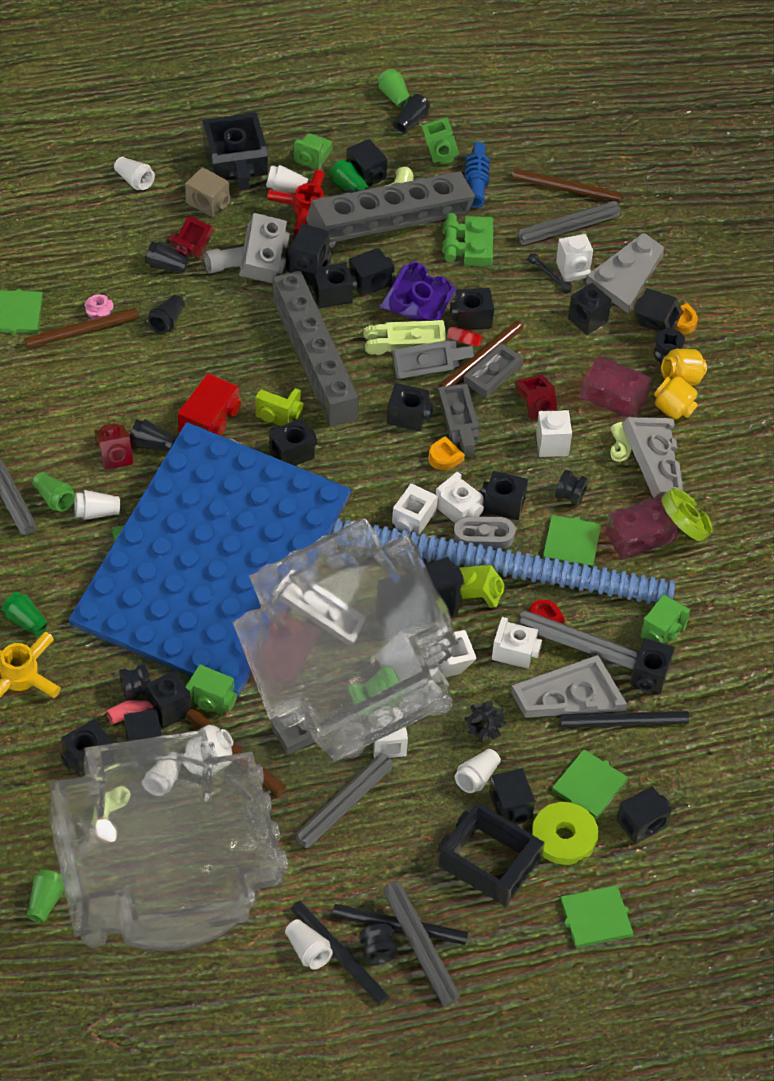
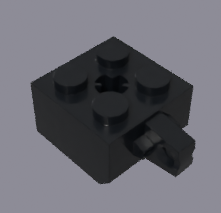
(235, 148)

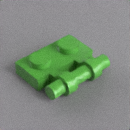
(477, 240)

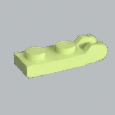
(402, 335)

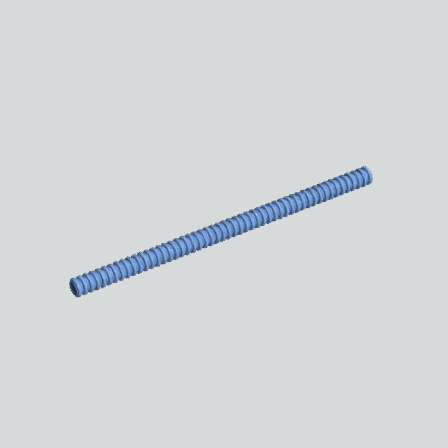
(532, 567)

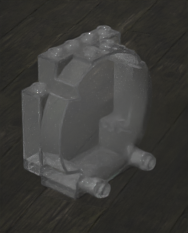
(348, 639)
(164, 842)

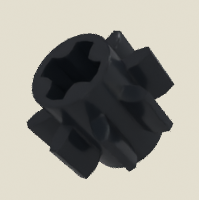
(485, 721)

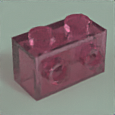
(615, 387)
(640, 528)

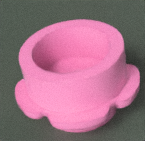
(98, 306)

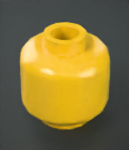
(685, 364)
(676, 398)

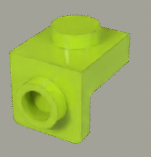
(278, 409)
(482, 582)

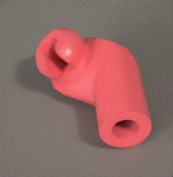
(116, 713)

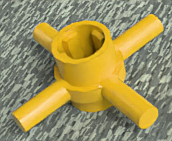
(20, 667)

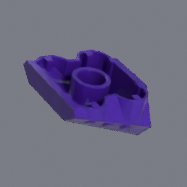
(418, 294)

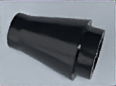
(412, 112)
(165, 258)
(164, 316)
(150, 436)

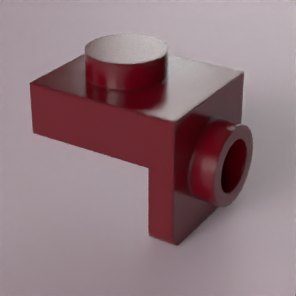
(192, 237)
(114, 446)

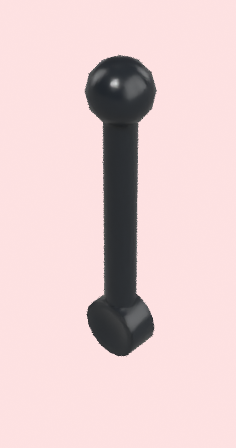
(566, 287)

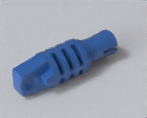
(477, 173)

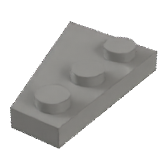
(627, 271)
(654, 451)
(570, 691)

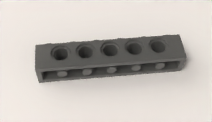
(391, 206)
(315, 349)

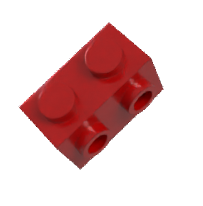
(210, 405)

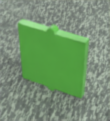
(20, 311)
(572, 540)
(590, 783)
(596, 916)

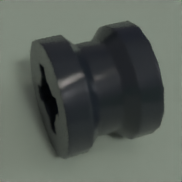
(666, 341)
(572, 487)
(134, 681)
(378, 944)

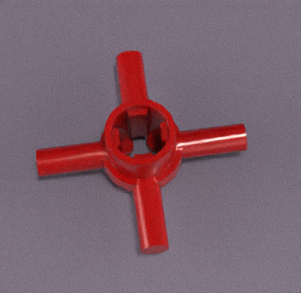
(301, 199)

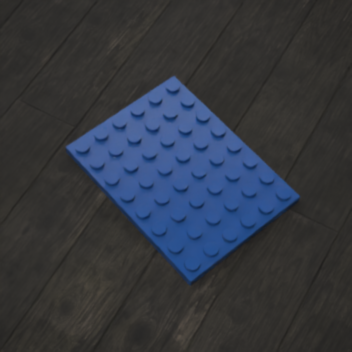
(194, 542)

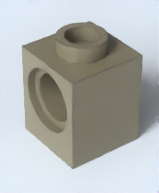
(207, 192)

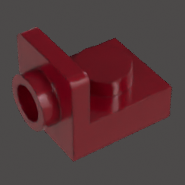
(538, 394)

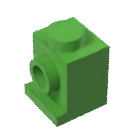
(440, 141)
(665, 620)
(211, 690)

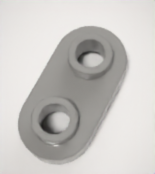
(484, 531)

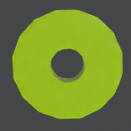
(684, 514)
(571, 817)

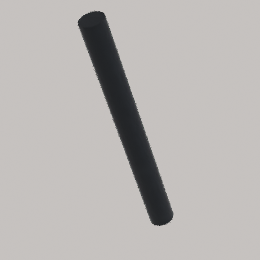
(624, 719)
(371, 918)
(342, 954)

